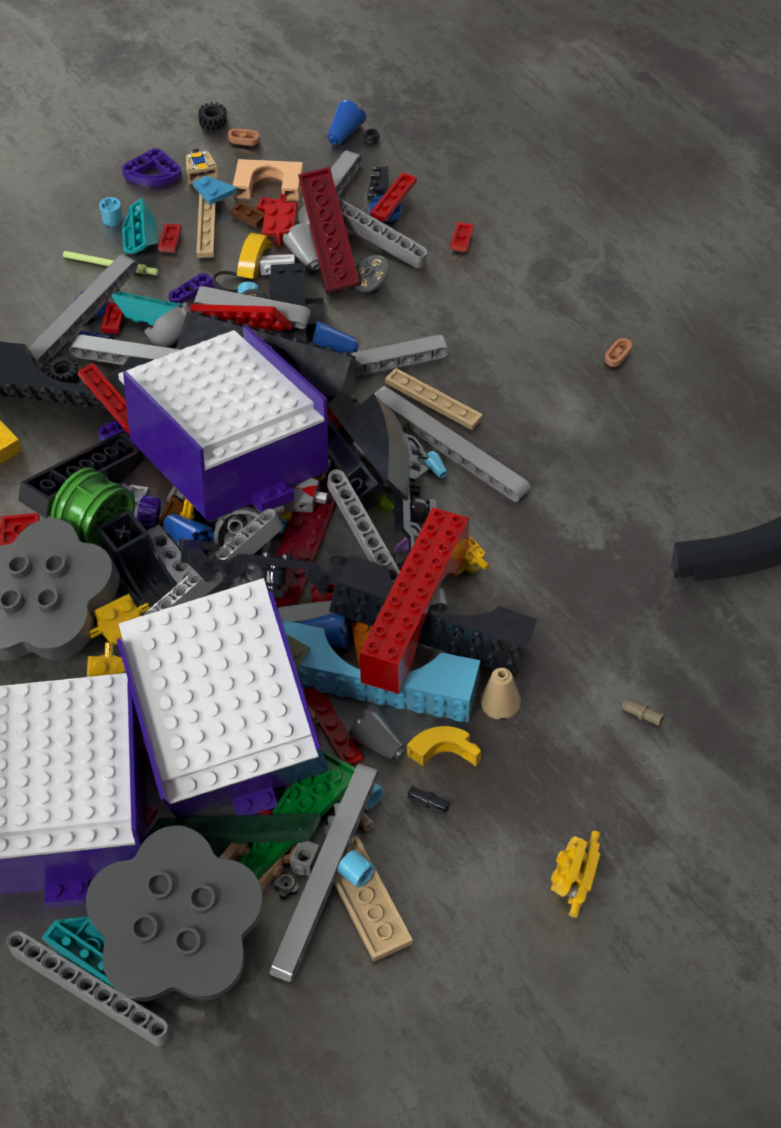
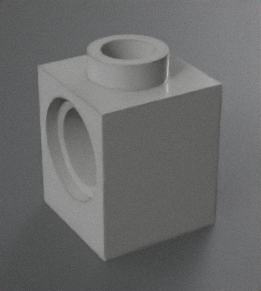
(304, 850)

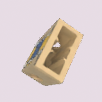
(200, 165)

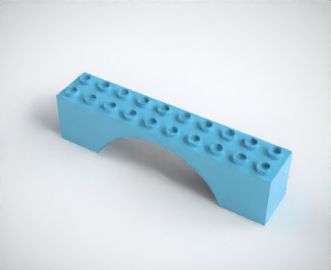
(439, 688)

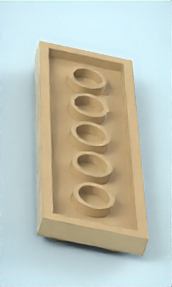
(373, 912)

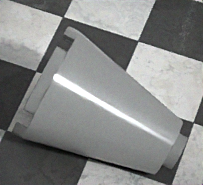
(302, 245)

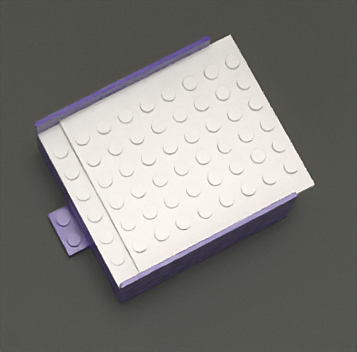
(228, 423)
(220, 701)
(69, 784)

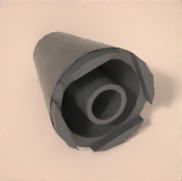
(377, 734)

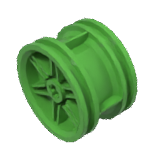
(89, 501)

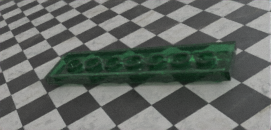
(247, 828)

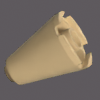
(501, 695)

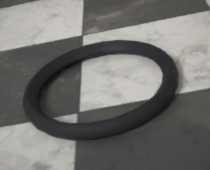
(229, 273)

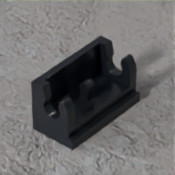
(378, 182)

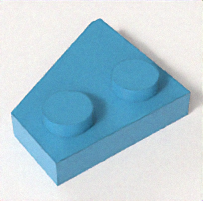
(213, 189)

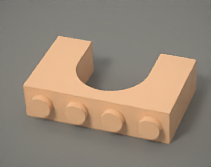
(251, 171)

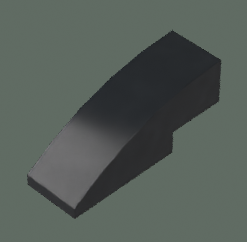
(316, 306)

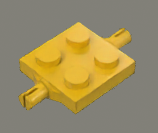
(112, 614)
(105, 664)

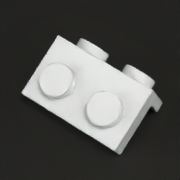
(267, 261)

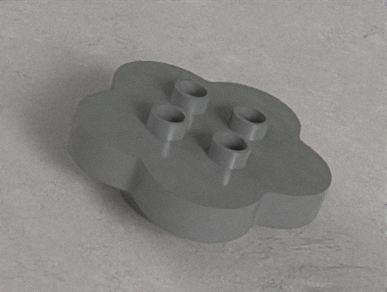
(51, 591)
(174, 918)

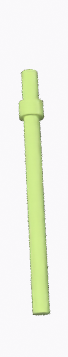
(142, 269)

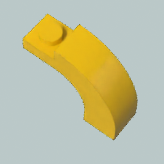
(251, 255)
(440, 740)

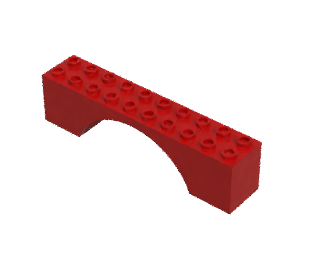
(395, 634)

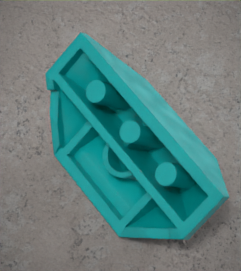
(139, 229)
(141, 307)
(78, 943)

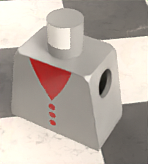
(306, 496)

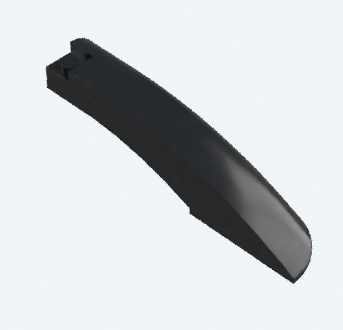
(729, 554)

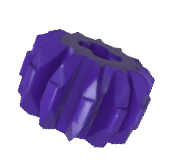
(149, 511)

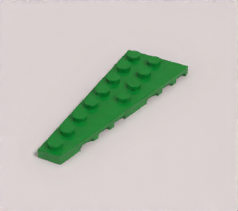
(305, 796)

